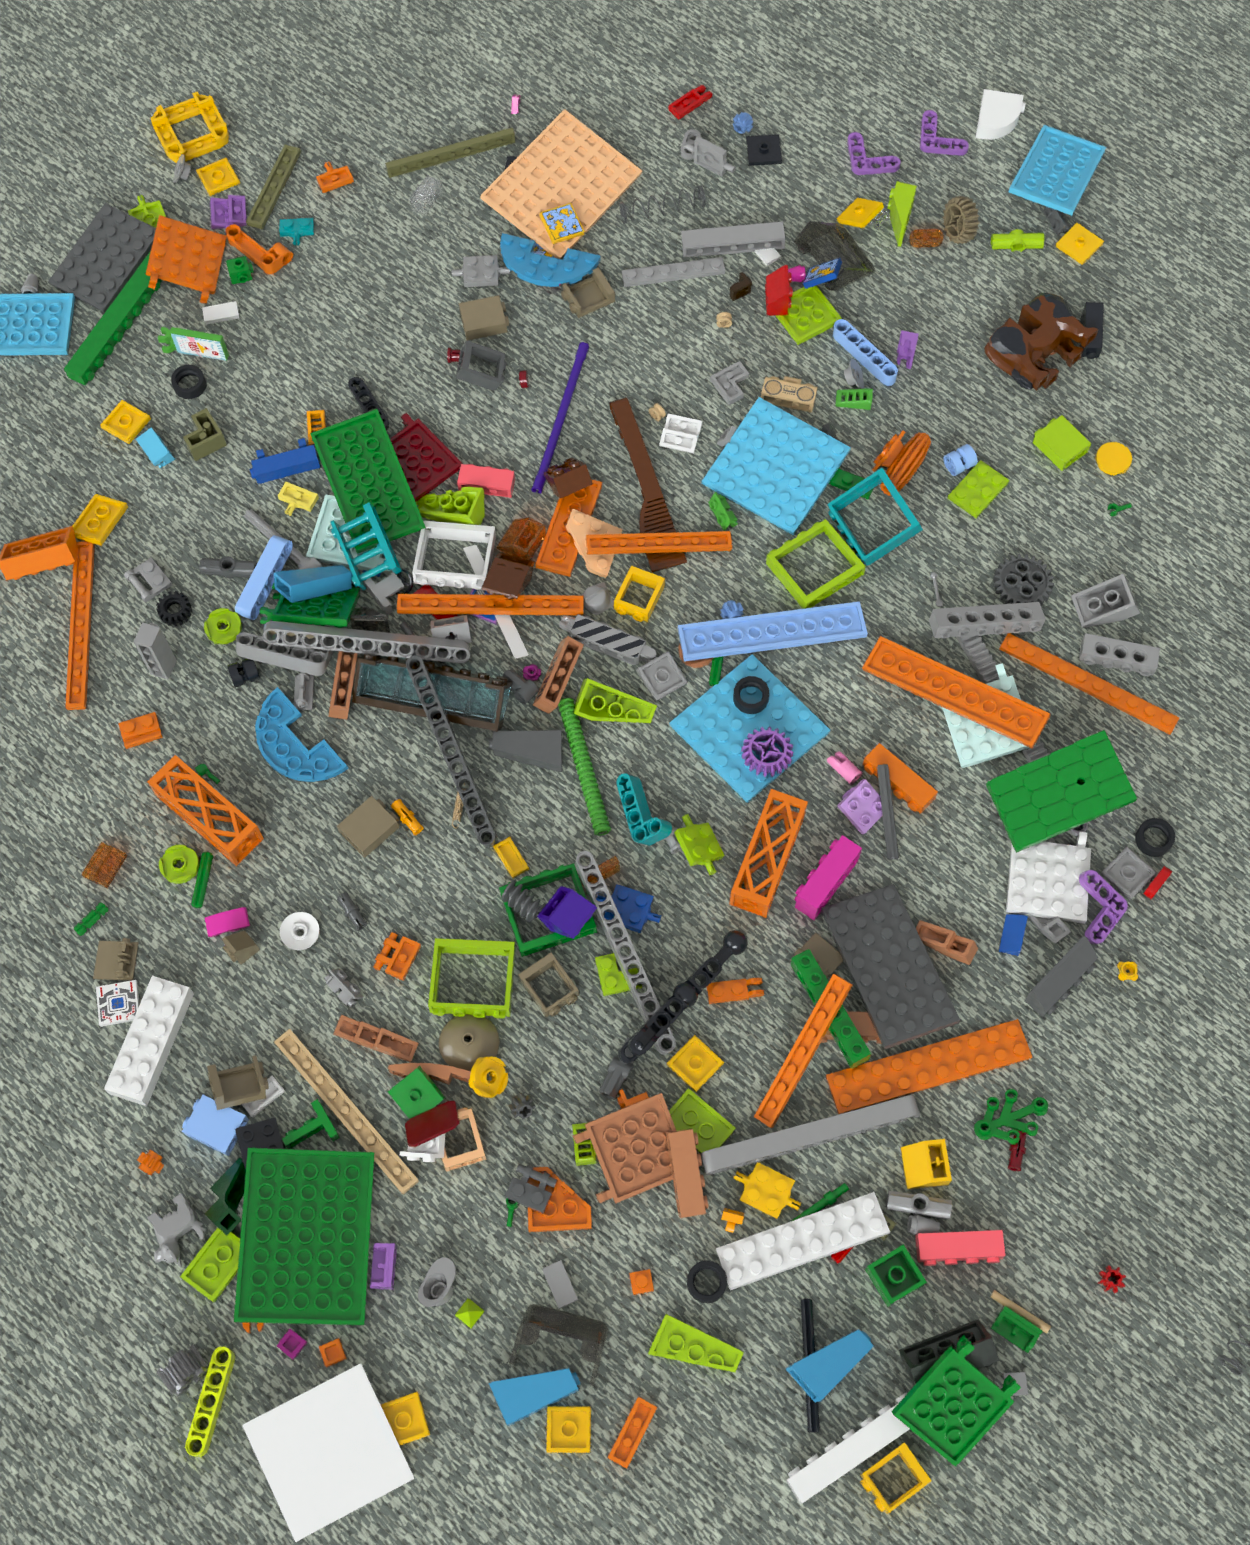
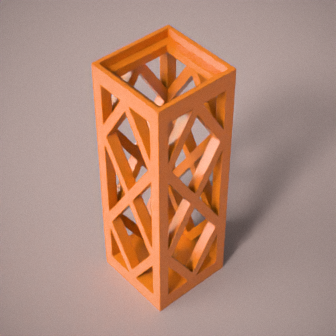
(243, 841)
(747, 898)

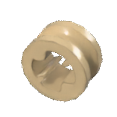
(724, 319)
(657, 412)

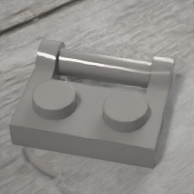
(154, 577)

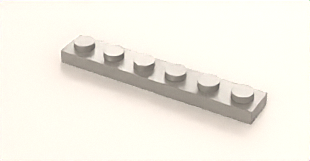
(673, 272)

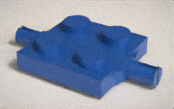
(632, 907)

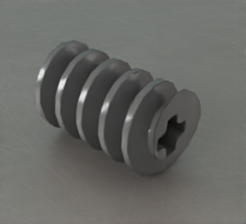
(522, 902)

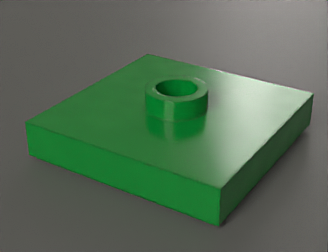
(416, 1093)

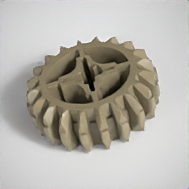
(961, 219)

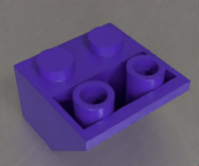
(566, 912)

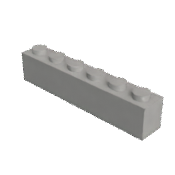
(733, 239)

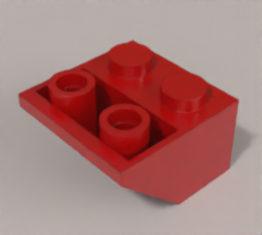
(778, 292)

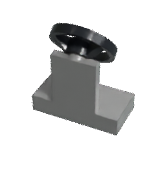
(387, 588)

